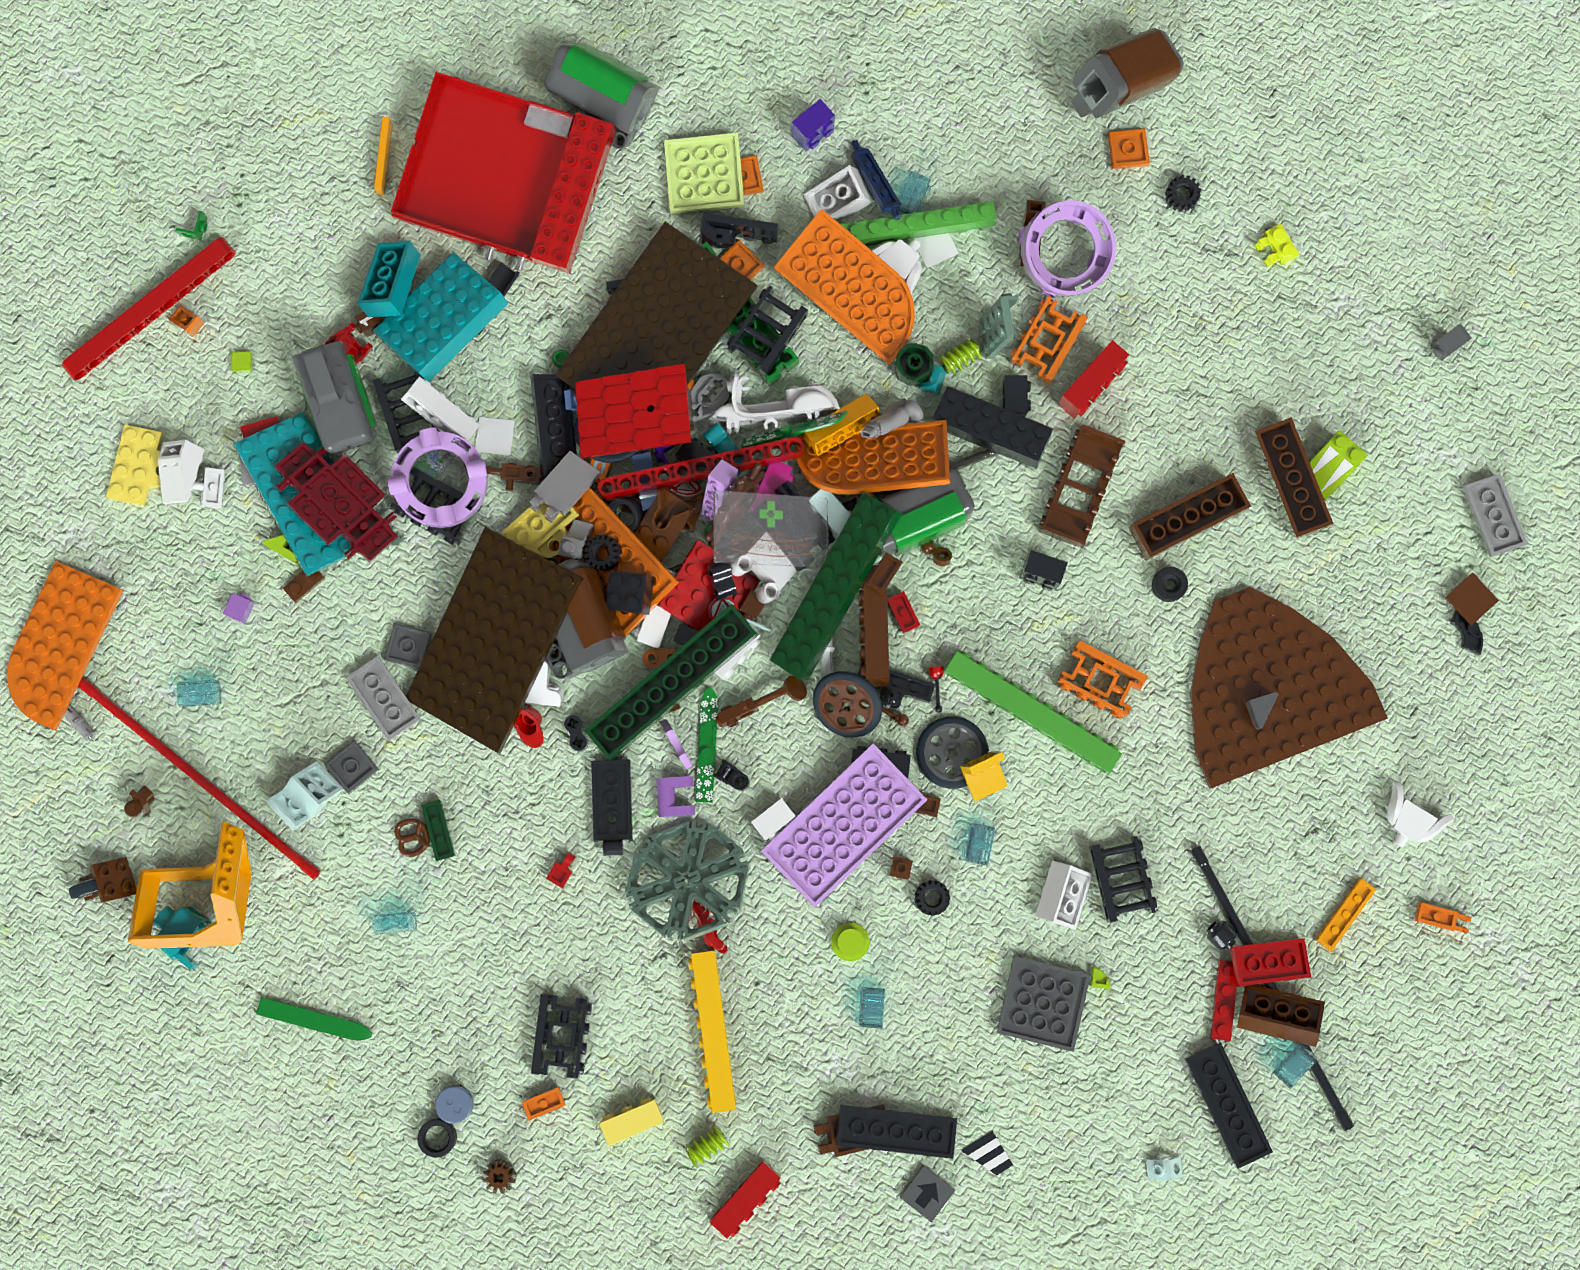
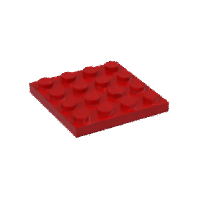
(694, 593)

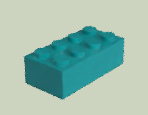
(389, 279)

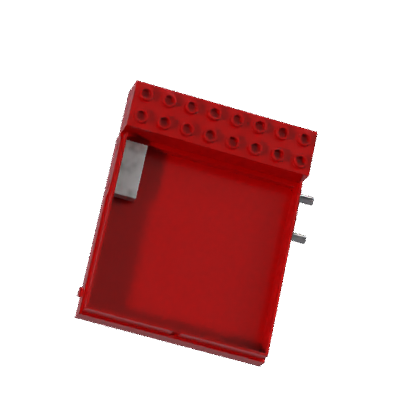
(503, 173)

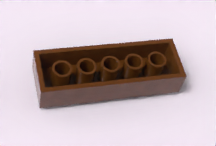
(1294, 478)
(1189, 516)
(874, 634)

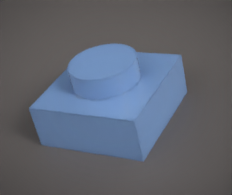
(570, 400)

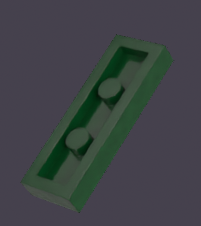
(438, 830)

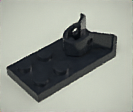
(726, 228)

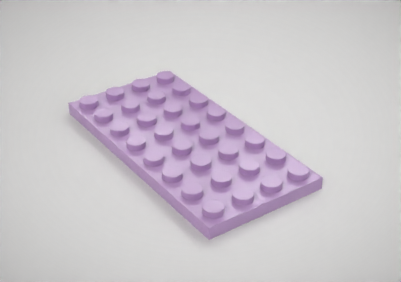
(844, 825)

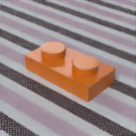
(543, 1103)

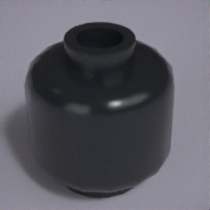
(1221, 935)

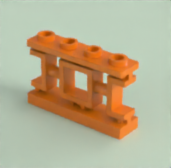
(1060, 347)
(1107, 667)

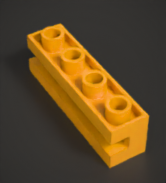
(858, 415)

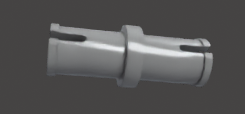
(79, 723)

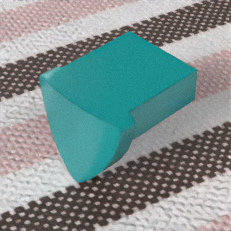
(936, 381)

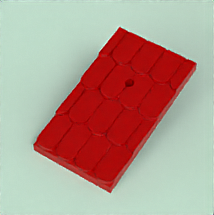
(617, 413)

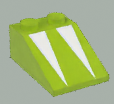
(1336, 462)

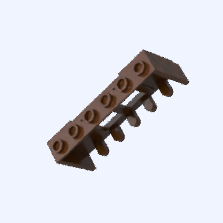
(1093, 450)

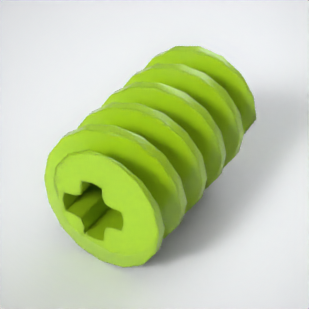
(960, 356)
(706, 1145)

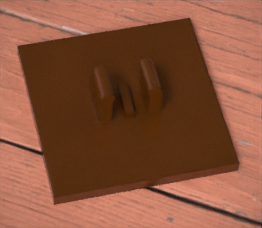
(1471, 599)

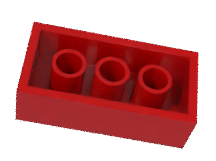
(1093, 379)

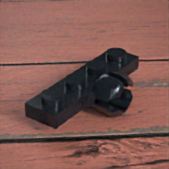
(904, 686)

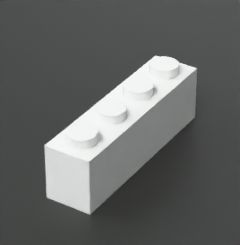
(439, 410)
(653, 627)

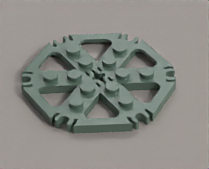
(675, 873)

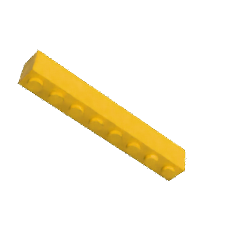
(713, 1030)

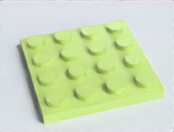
(704, 173)

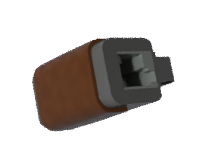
(1126, 73)
(590, 631)

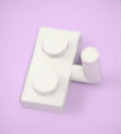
(211, 487)

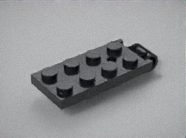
(612, 797)

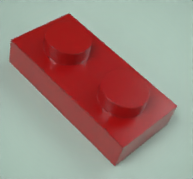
(903, 612)

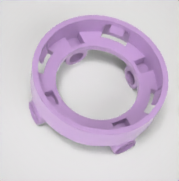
(1099, 262)
(447, 515)

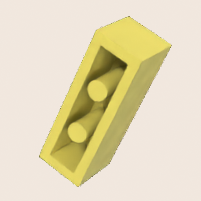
(631, 1120)

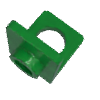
(200, 228)

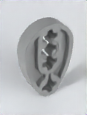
(701, 389)

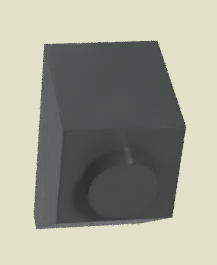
(1450, 342)

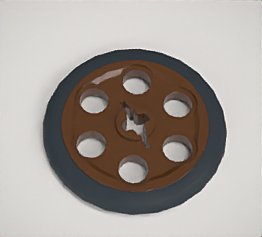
(865, 690)

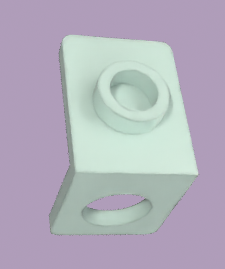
(1164, 1169)

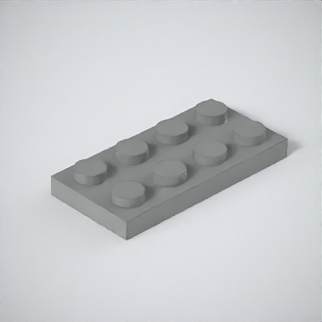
(1495, 515)
(383, 698)

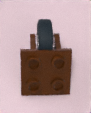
(111, 882)

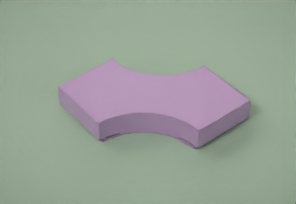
(676, 743)

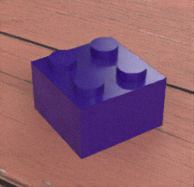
(813, 125)

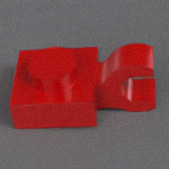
(560, 872)

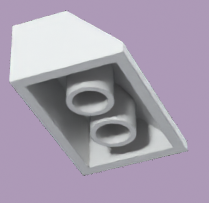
(1063, 895)

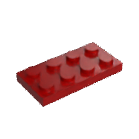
(1270, 962)

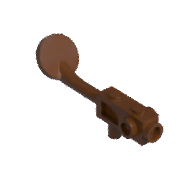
(515, 473)
(731, 715)

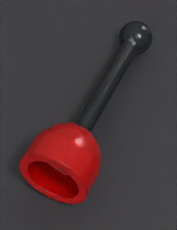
(937, 673)

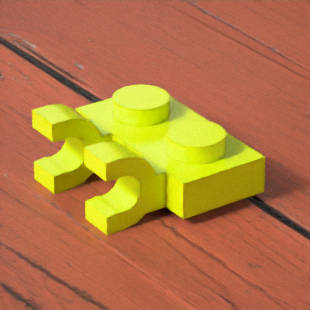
(1281, 245)

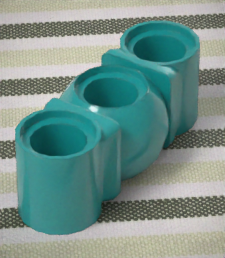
(721, 442)

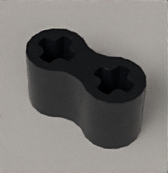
(721, 580)
(576, 733)

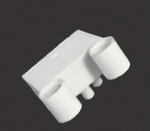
(771, 575)

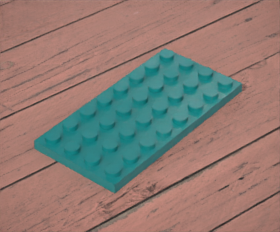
(260, 455)

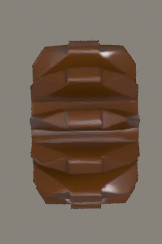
(497, 1168)

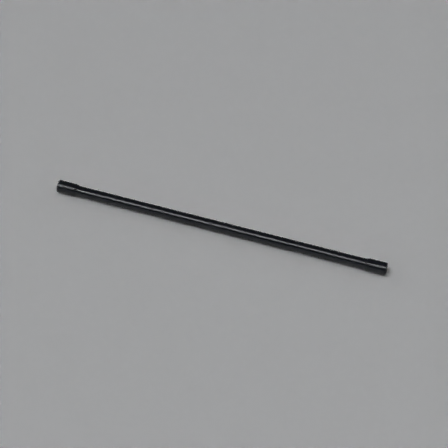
(1202, 861)

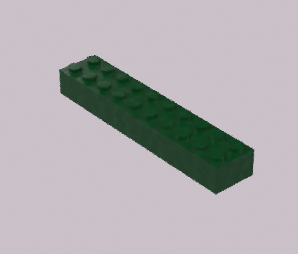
(835, 586)
(671, 682)

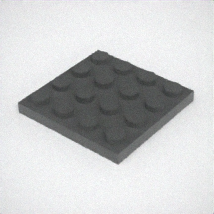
(1043, 1003)

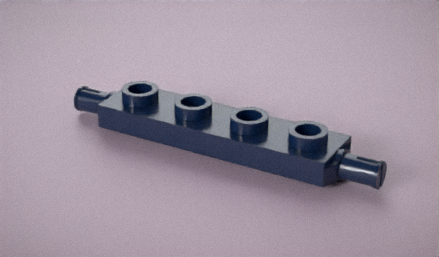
(875, 180)

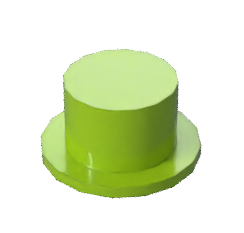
(850, 942)

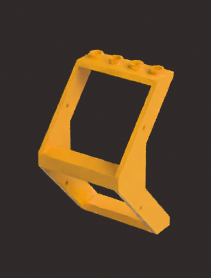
(229, 896)

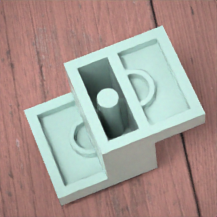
(304, 795)

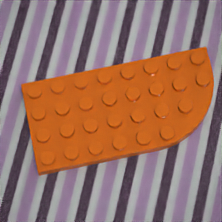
(851, 285)
(900, 459)
(635, 555)
(59, 642)

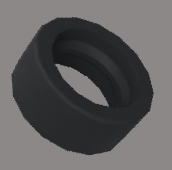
(634, 505)
(422, 1138)

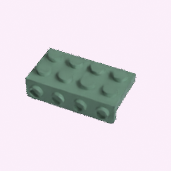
(997, 325)

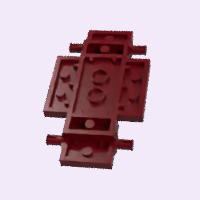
(336, 501)

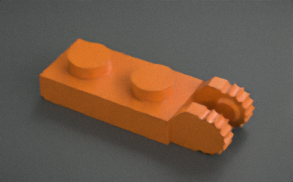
(1440, 917)

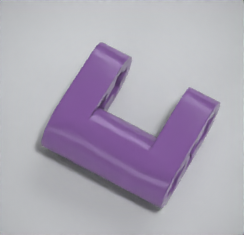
(666, 797)

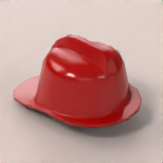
(529, 725)

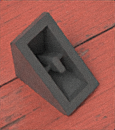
(1260, 708)

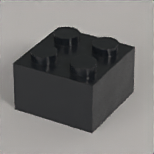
(1043, 570)
(629, 592)

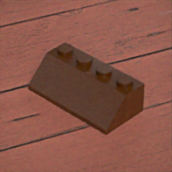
(1281, 1014)

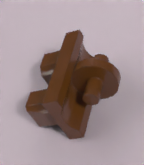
(139, 801)

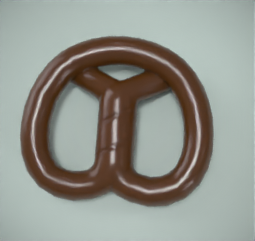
(412, 837)

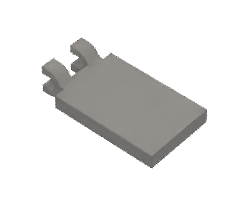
(564, 486)

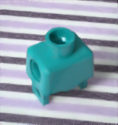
(183, 921)

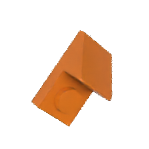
(186, 320)

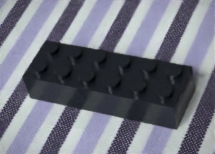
(993, 427)

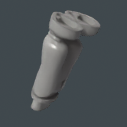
(892, 418)

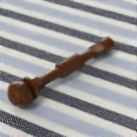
(901, 719)

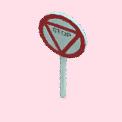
(686, 489)
(718, 606)

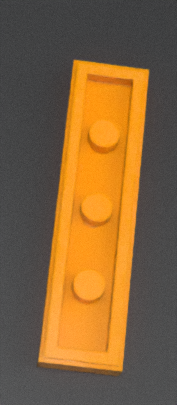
(383, 156)
(1345, 914)

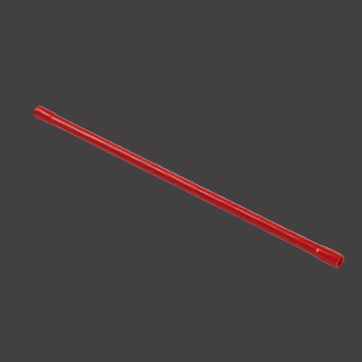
(305, 865)

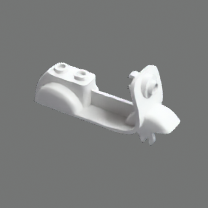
(800, 404)

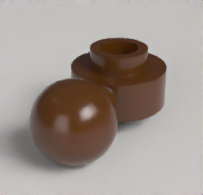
(941, 555)

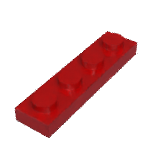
(1224, 1002)

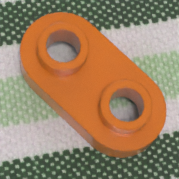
(660, 656)

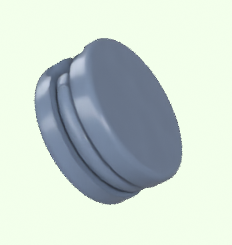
(454, 1104)

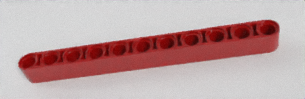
(148, 308)
(691, 465)

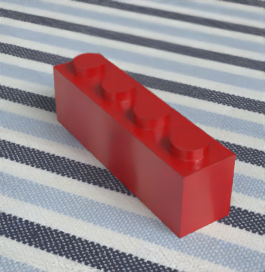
(745, 1199)

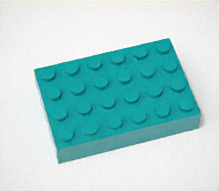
(441, 317)

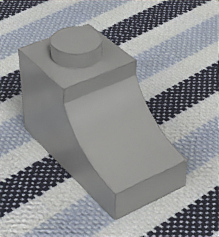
(575, 540)

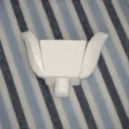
(902, 259)
(1412, 821)

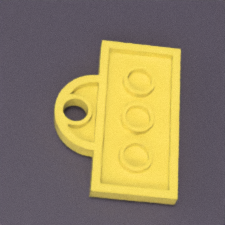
(135, 466)
(537, 533)

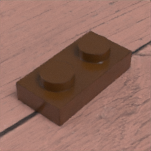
(302, 585)

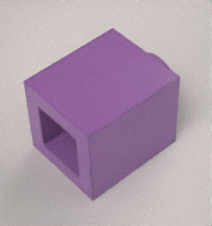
(239, 607)

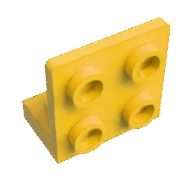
(984, 775)

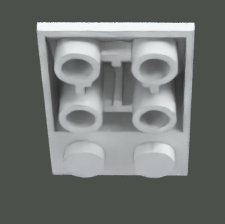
(178, 470)

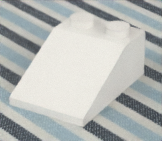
(840, 194)

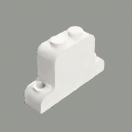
(543, 691)

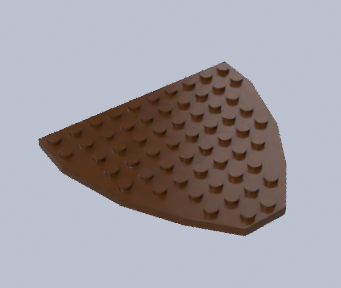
(1261, 649)

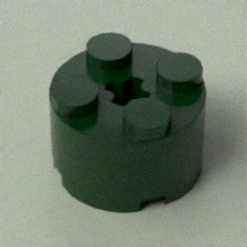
(917, 354)

